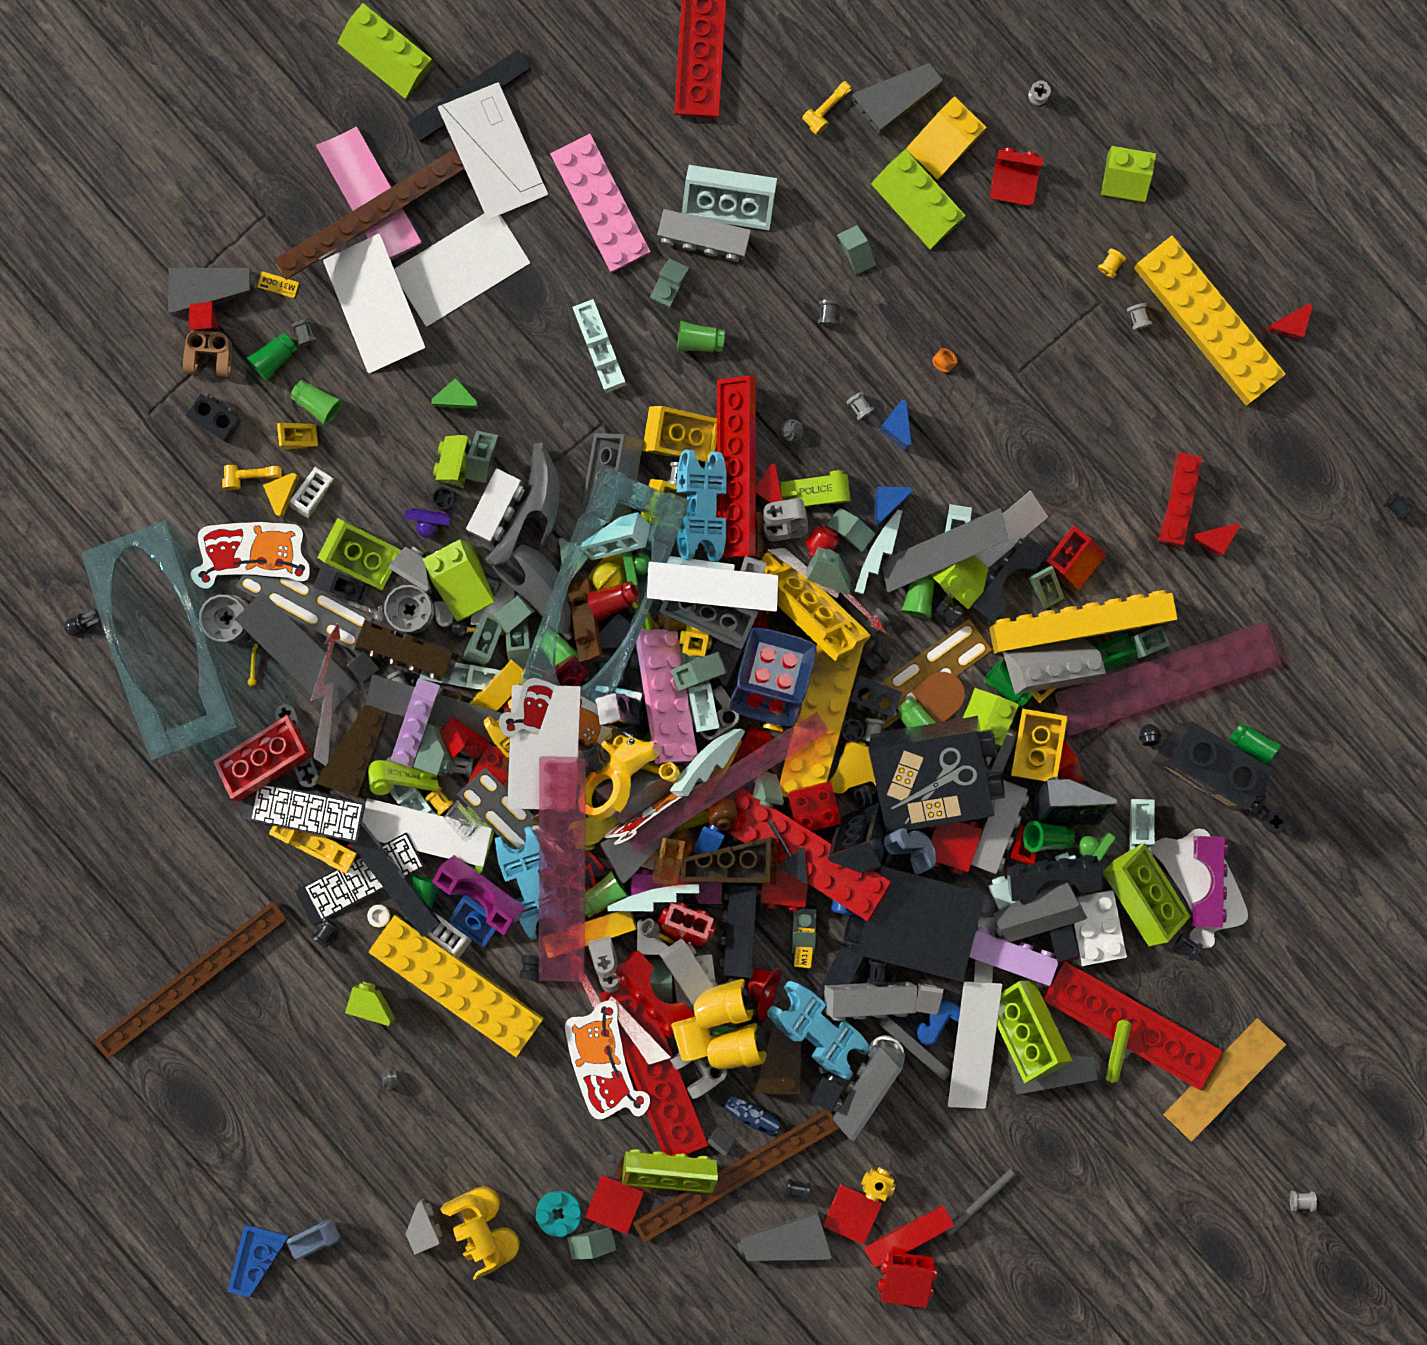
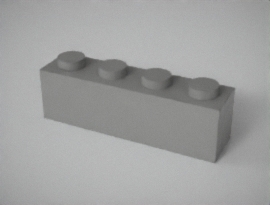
(703, 235)
(998, 829)
(687, 970)
(870, 999)

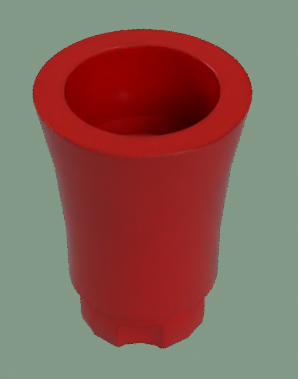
(612, 599)

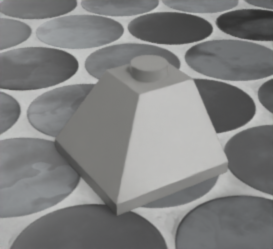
(411, 567)

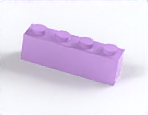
(415, 722)
(1012, 957)

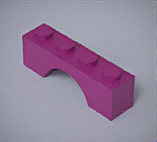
(459, 878)
(708, 892)
(1209, 909)

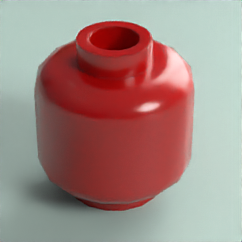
(822, 537)

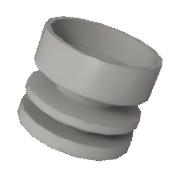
(396, 608)
(212, 618)

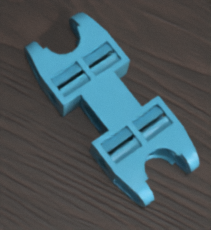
(702, 505)
(523, 866)
(806, 1021)

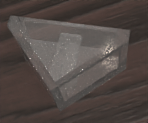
(463, 821)

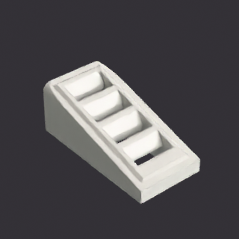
(312, 504)
(461, 945)

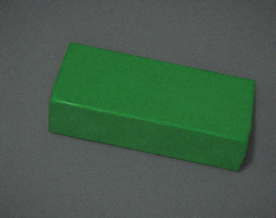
(1117, 651)

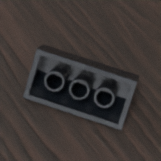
(859, 840)
(739, 930)

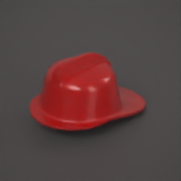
(763, 989)

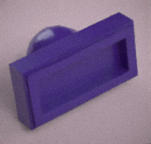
(427, 520)

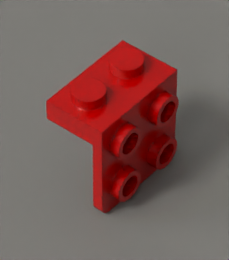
(1015, 177)
(815, 806)

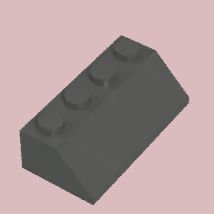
(615, 452)
(721, 622)
(868, 1089)

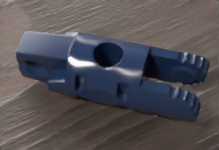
(752, 1116)

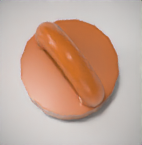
(944, 360)

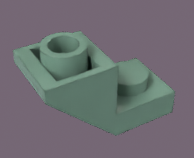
(698, 671)
(768, 789)

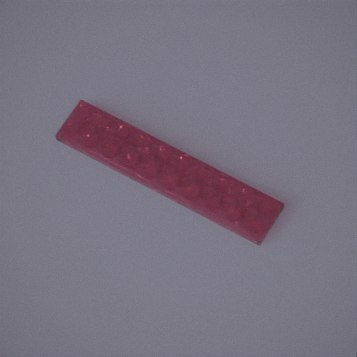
(1167, 678)
(562, 868)

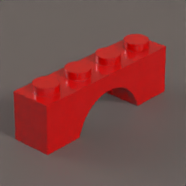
(1181, 498)
(636, 974)

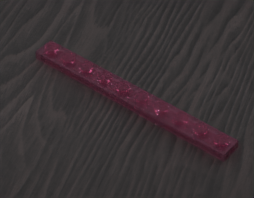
(729, 781)

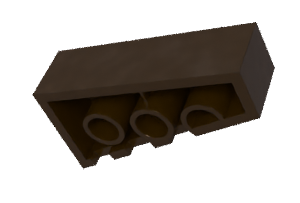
(406, 649)
(349, 764)
(739, 864)
(782, 1064)

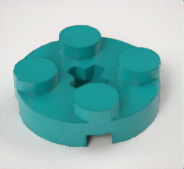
(571, 1212)

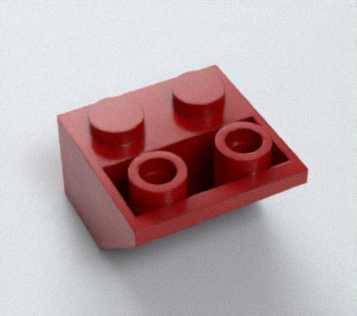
(1075, 557)

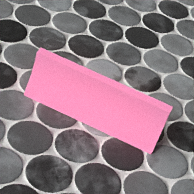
(362, 181)

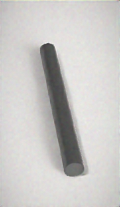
(981, 1201)

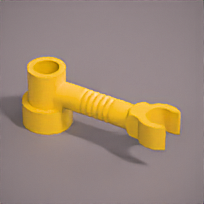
(815, 119)
(233, 476)
(667, 770)

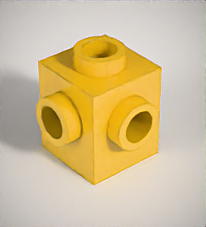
(692, 647)
(880, 1175)

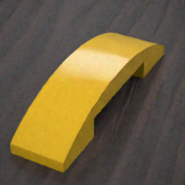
(317, 846)

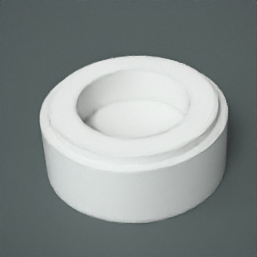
(379, 915)

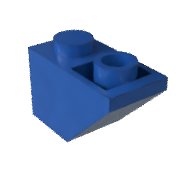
(709, 840)

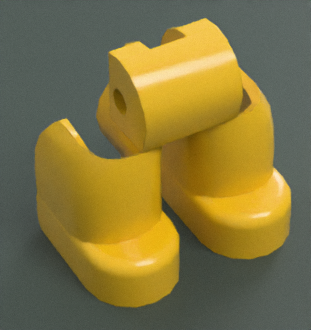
(727, 1050)
(493, 1246)

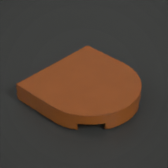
(940, 695)

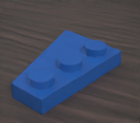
(254, 1256)

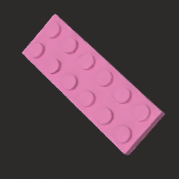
(600, 203)
(665, 705)

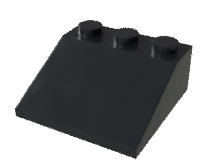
(1070, 804)

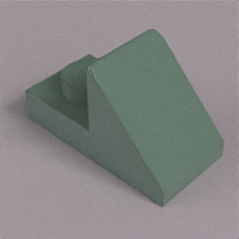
(669, 283)
(806, 919)

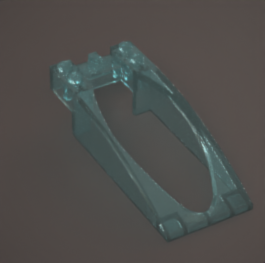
(608, 490)
(212, 681)

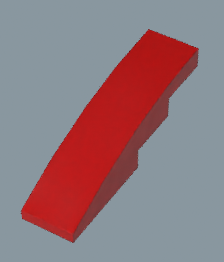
(910, 1235)

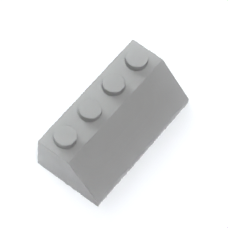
(1053, 665)

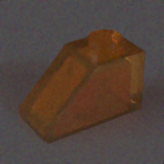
(668, 861)

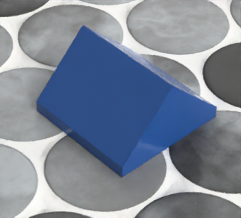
(897, 426)
(887, 500)
(471, 920)

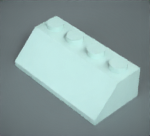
(729, 197)

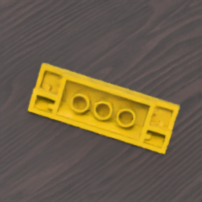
(815, 611)

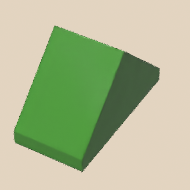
(454, 396)

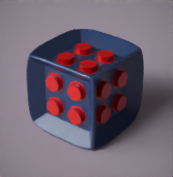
(773, 677)

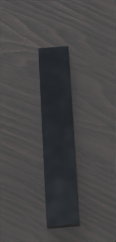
(503, 73)
(394, 882)

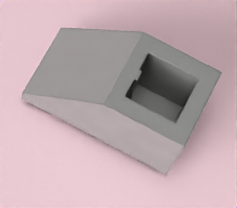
(422, 1230)

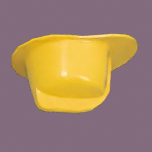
(608, 572)

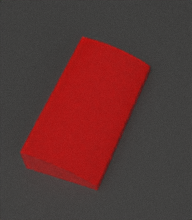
(262, 759)

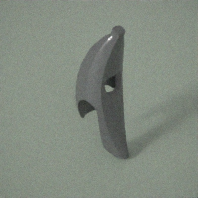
(540, 504)
(532, 579)

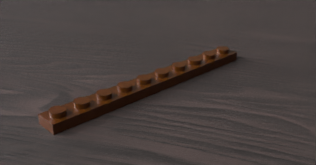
(369, 214)
(190, 980)
(737, 1174)

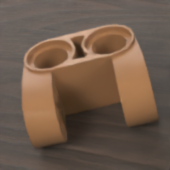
(191, 354)

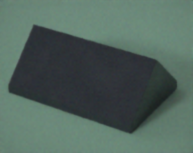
(846, 969)

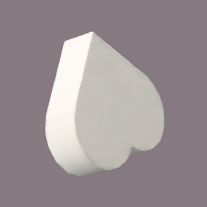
(443, 614)

